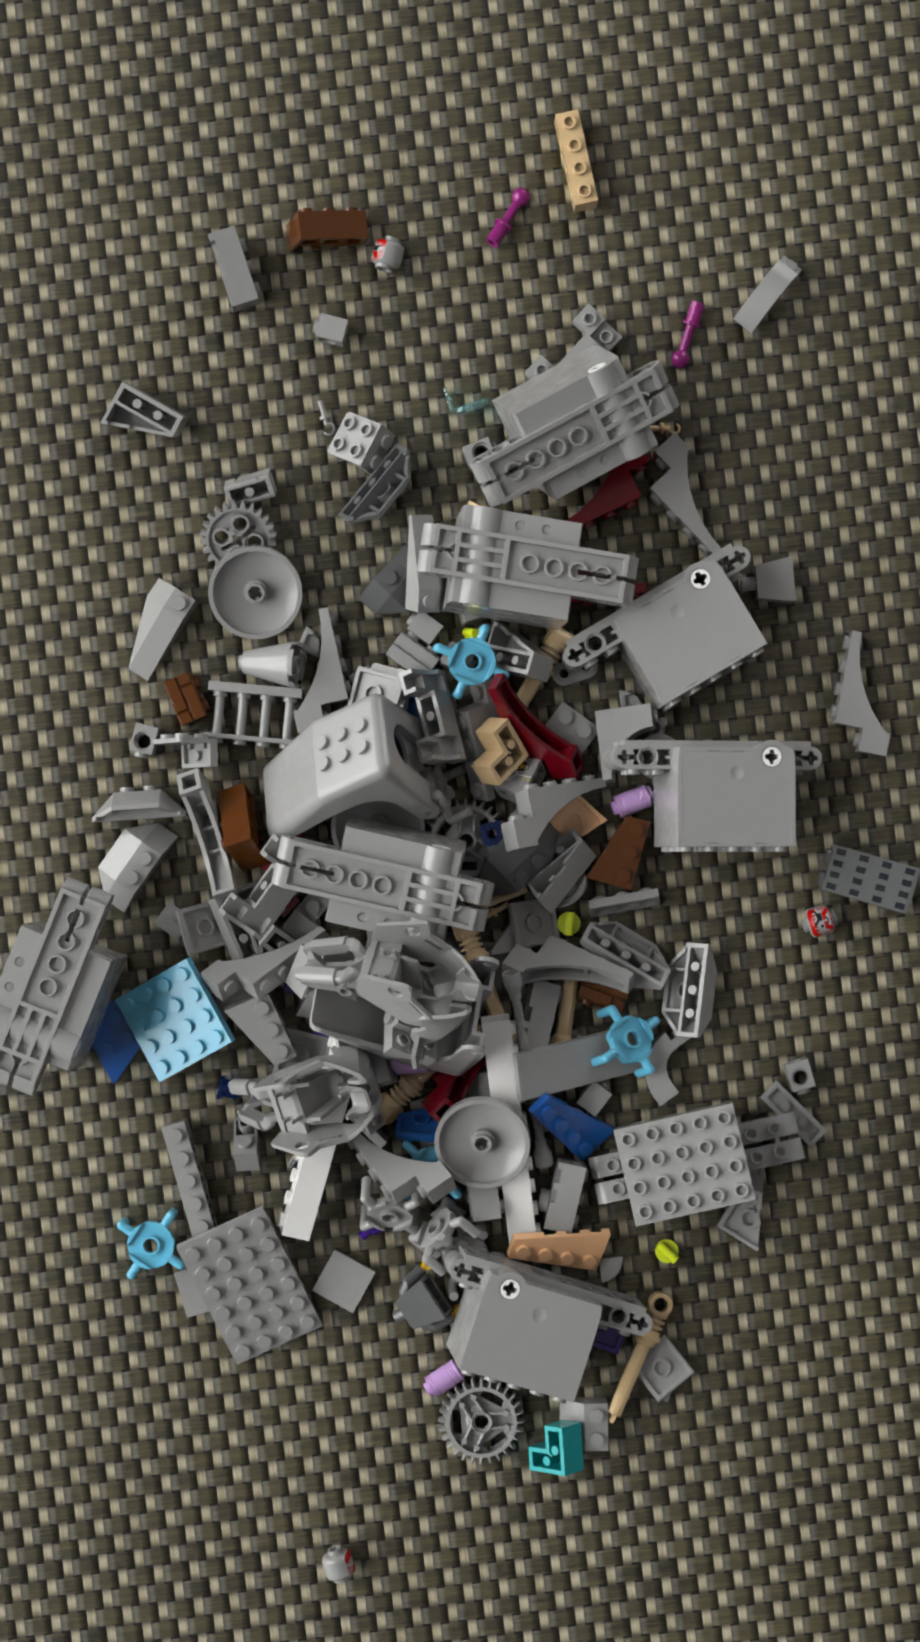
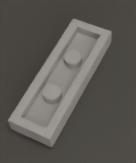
(623, 902)
(782, 1102)

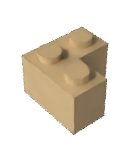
(502, 754)

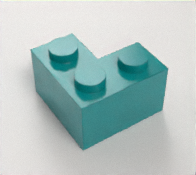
(560, 1451)

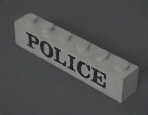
(189, 1176)

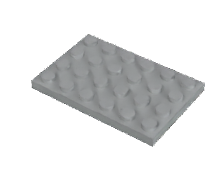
(249, 1285)

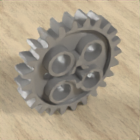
(225, 522)

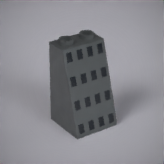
(868, 879)

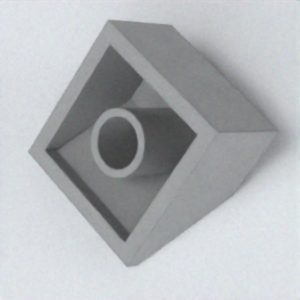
(593, 1416)

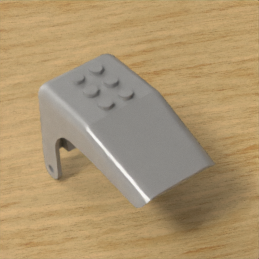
(346, 763)
(362, 1023)

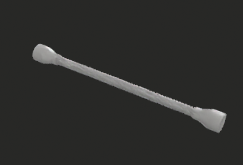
(513, 983)

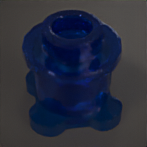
(484, 828)
(224, 1091)

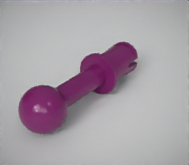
(520, 197)
(680, 358)

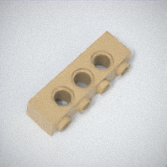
(576, 161)

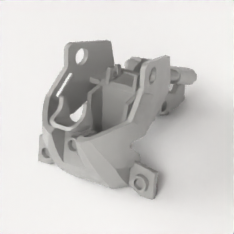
(391, 978)
(314, 1100)

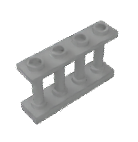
(244, 693)

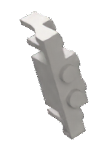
(595, 332)
(437, 716)
(264, 902)
(397, 1034)

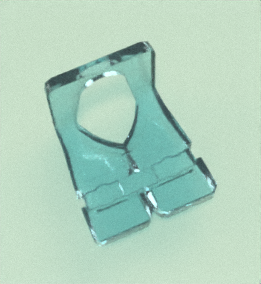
(467, 407)

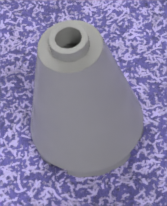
(275, 663)

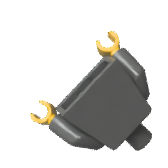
(423, 1302)

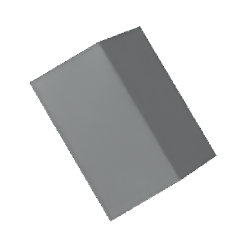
(168, 921)

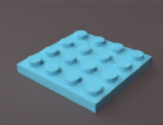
(175, 1019)

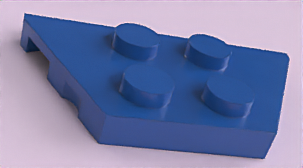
(115, 1042)

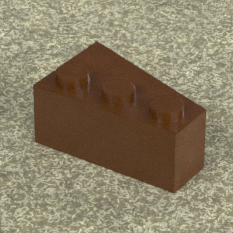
(327, 228)
(239, 827)
(621, 855)

